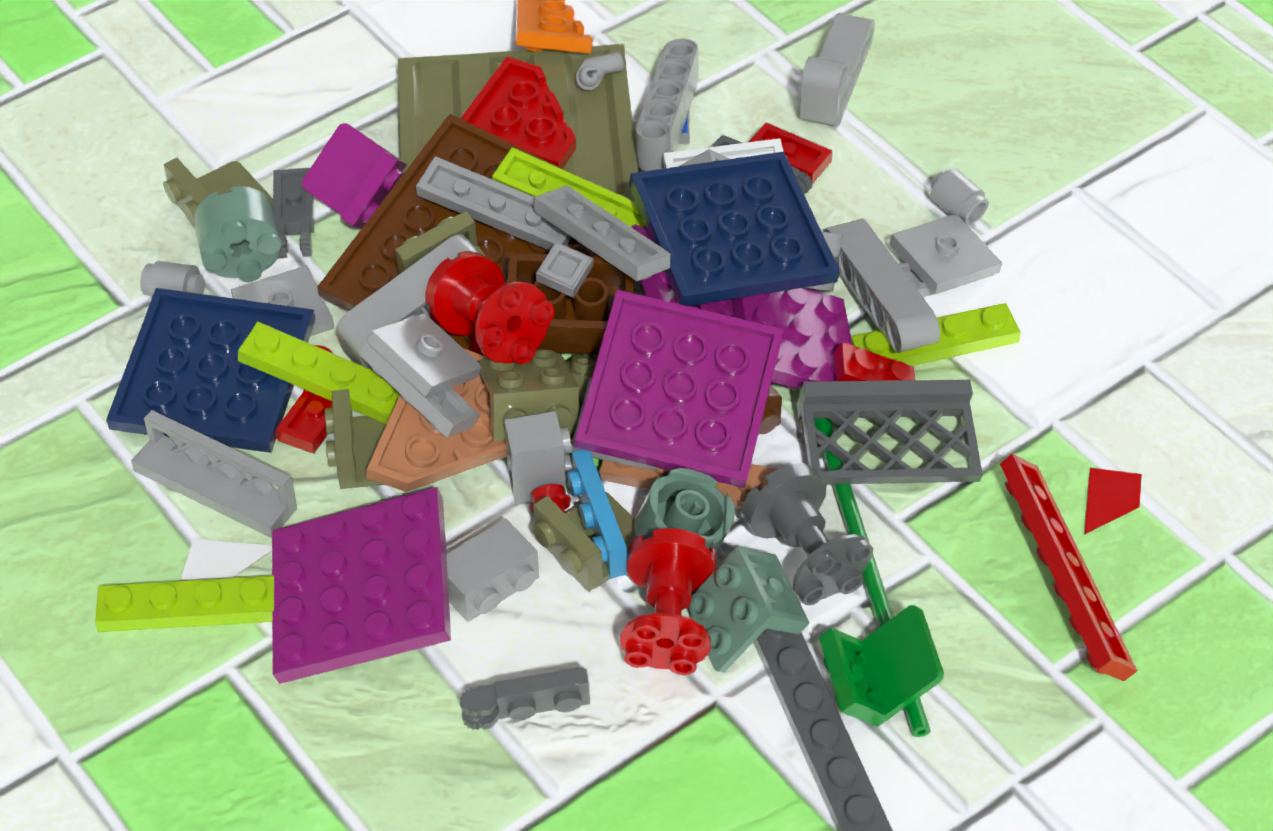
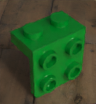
(884, 669)

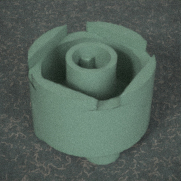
(237, 233)
(687, 502)

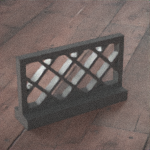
(878, 400)

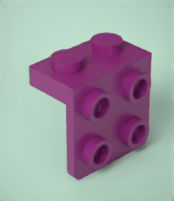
(353, 175)

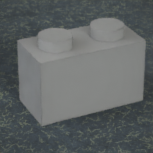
(536, 453)
(490, 569)

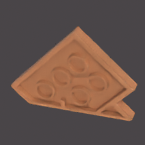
(418, 455)

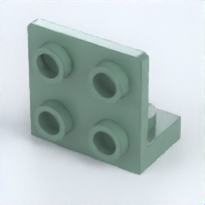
(742, 601)

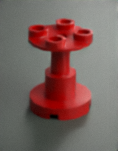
(472, 298)
(670, 571)

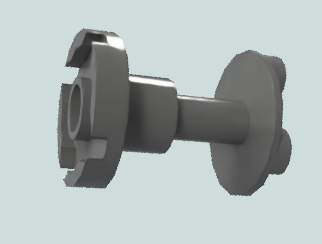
(790, 510)

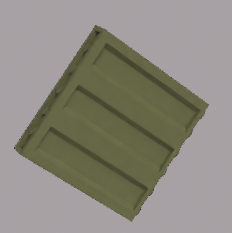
(599, 117)

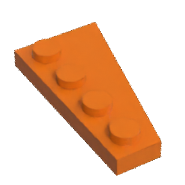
(550, 26)

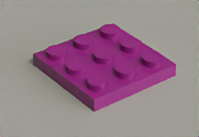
(812, 331)

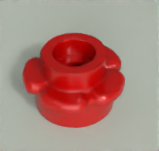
(555, 492)

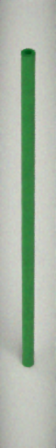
(872, 579)

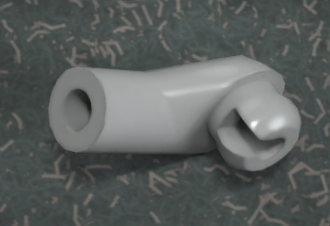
(595, 68)

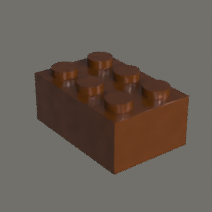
(580, 320)

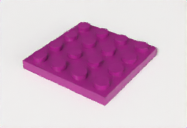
(679, 388)
(359, 586)

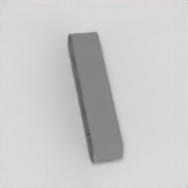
(667, 103)
(884, 288)

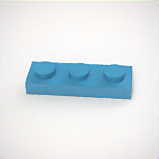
(597, 512)

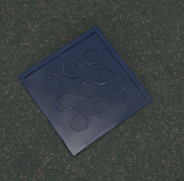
(733, 228)
(192, 374)

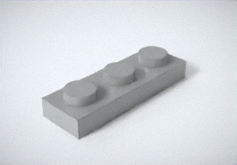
(444, 410)

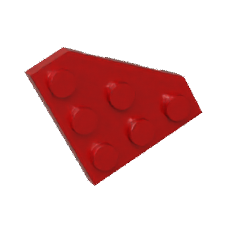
(523, 112)

